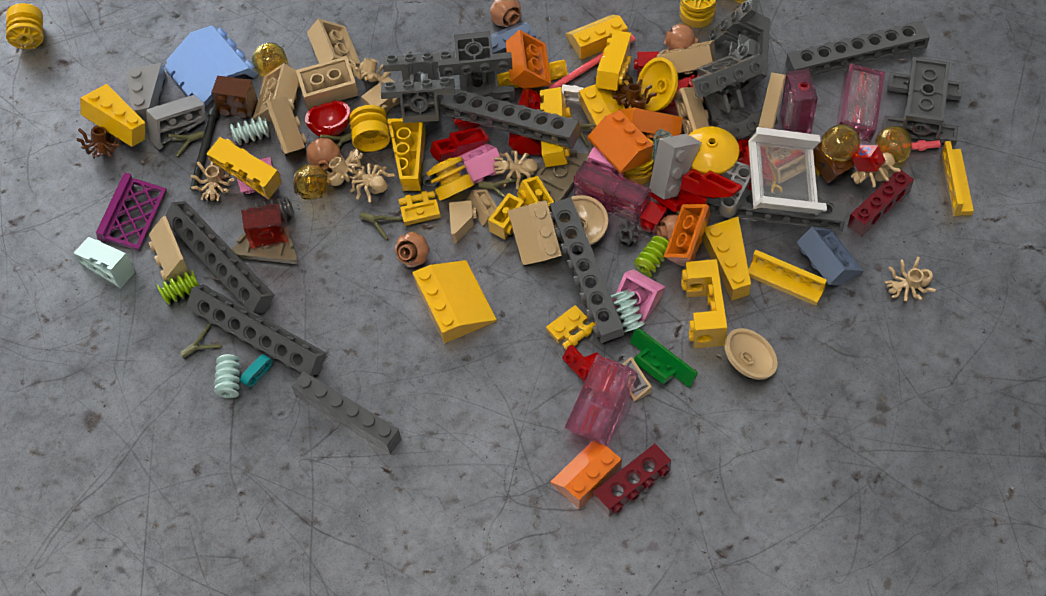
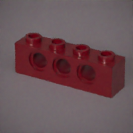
(880, 202)
(652, 457)

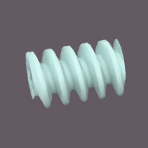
(250, 130)
(628, 310)
(226, 376)

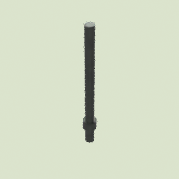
(212, 115)

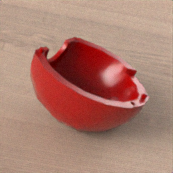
(328, 118)

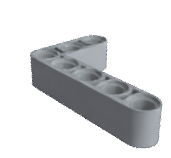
(735, 174)

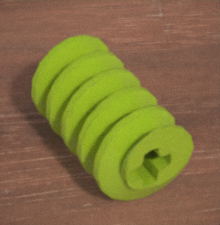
(651, 256)
(177, 288)

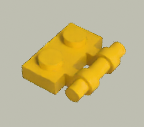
(420, 211)
(566, 324)

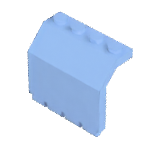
(202, 58)

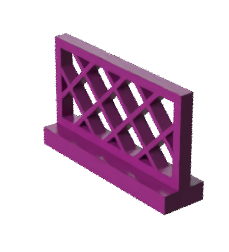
(116, 206)

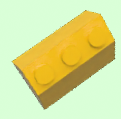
(593, 37)

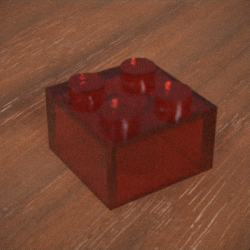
(264, 225)

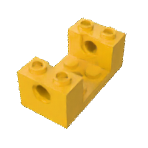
(698, 280)

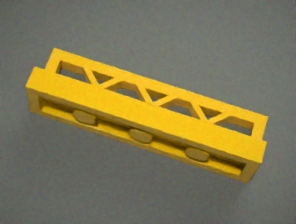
(956, 180)
(786, 278)

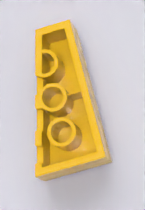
(615, 61)
(554, 102)

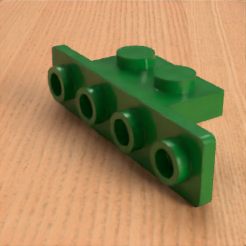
(660, 361)

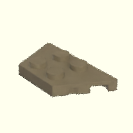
(560, 179)
(274, 253)

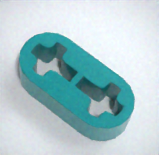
(256, 370)

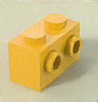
(533, 191)
(499, 221)

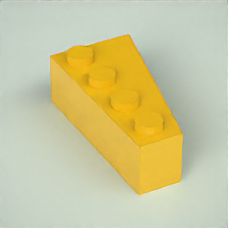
(110, 111)
(408, 147)
(245, 167)
(726, 245)

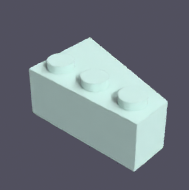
(105, 261)

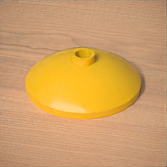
(664, 80)
(718, 156)

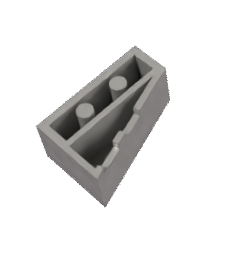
(145, 87)
(174, 119)
(671, 162)

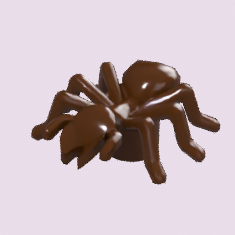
(632, 95)
(99, 141)

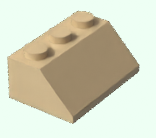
(331, 42)
(691, 58)
(327, 82)
(276, 84)
(691, 110)
(286, 124)
(534, 232)
(168, 251)

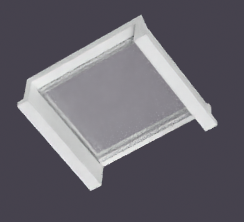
(784, 171)

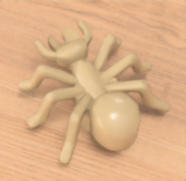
(368, 70)
(341, 166)
(518, 168)
(881, 174)
(214, 177)
(372, 181)
(914, 279)

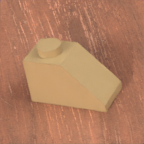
(461, 219)

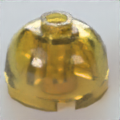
(268, 57)
(895, 141)
(840, 142)
(311, 182)

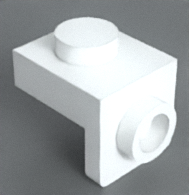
(571, 93)

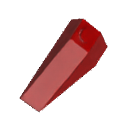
(523, 144)

